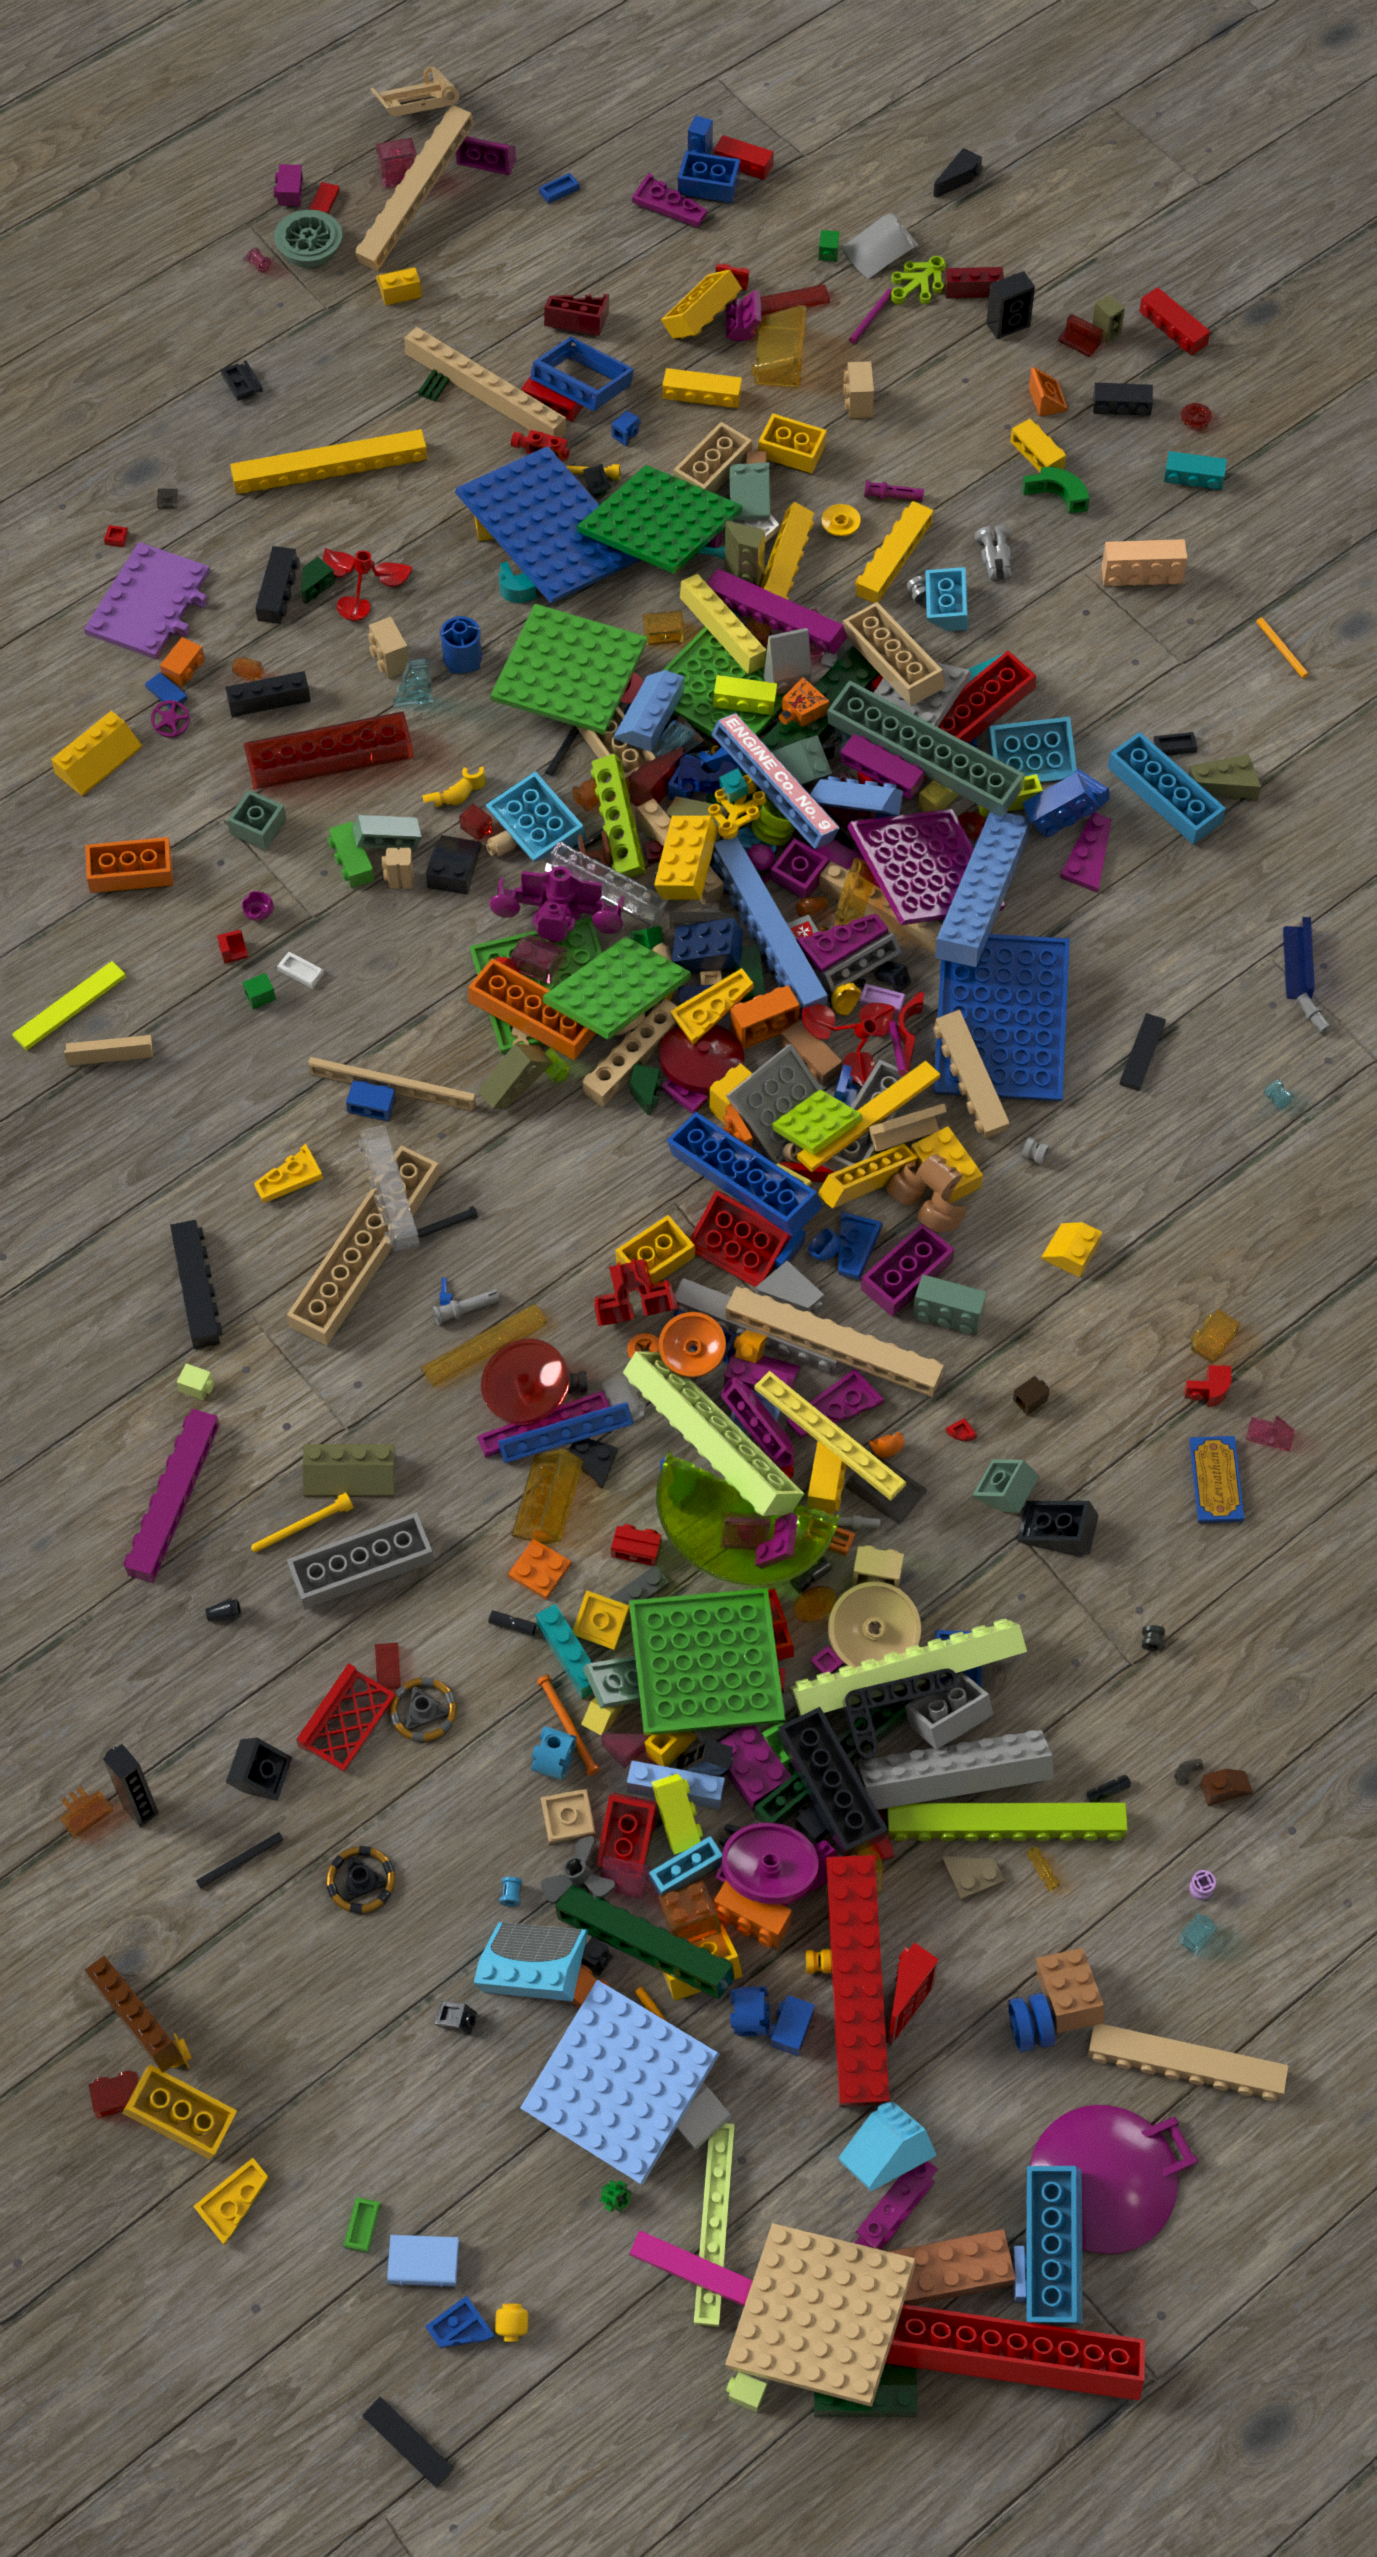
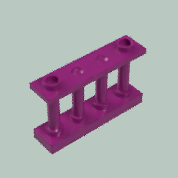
(896, 2206)

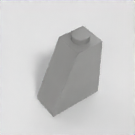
(793, 1288)

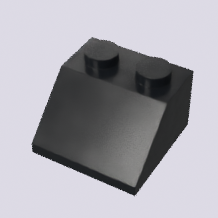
(258, 1768)

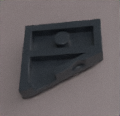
(596, 1458)

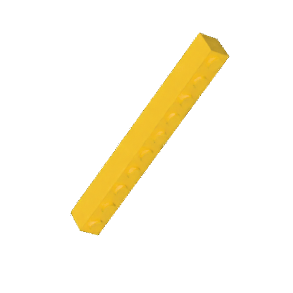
(328, 461)

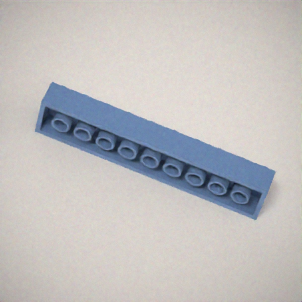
(982, 889)
(766, 924)

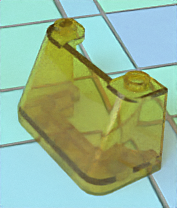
(780, 347)

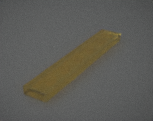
(483, 1345)

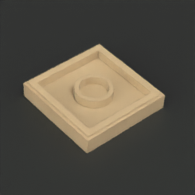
(568, 1816)

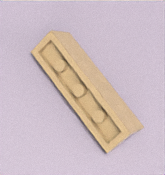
(108, 1050)
(906, 1127)

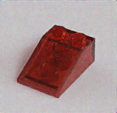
(653, 777)

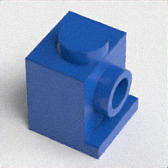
(625, 427)

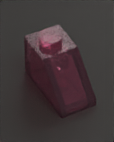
(628, 1876)

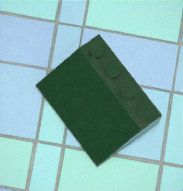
(894, 2397)

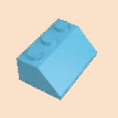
(947, 598)

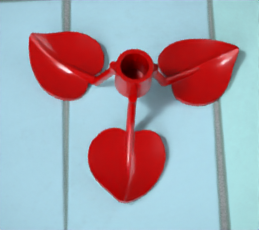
(390, 575)
(874, 1022)

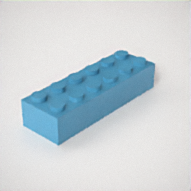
(1166, 788)
(1054, 2245)

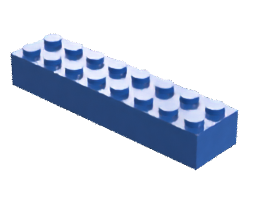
(744, 1174)

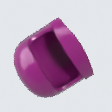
(762, 858)

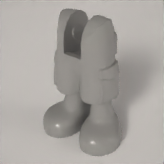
(995, 557)

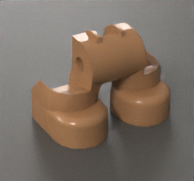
(909, 1187)

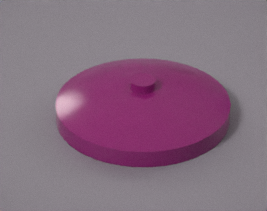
(770, 1863)

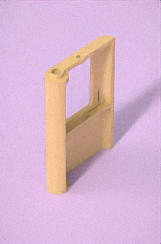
(441, 89)

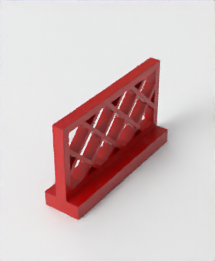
(328, 1707)

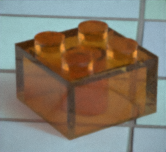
(690, 1913)

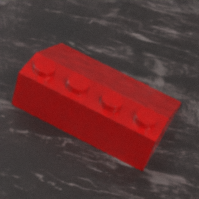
(738, 1239)
(914, 1983)

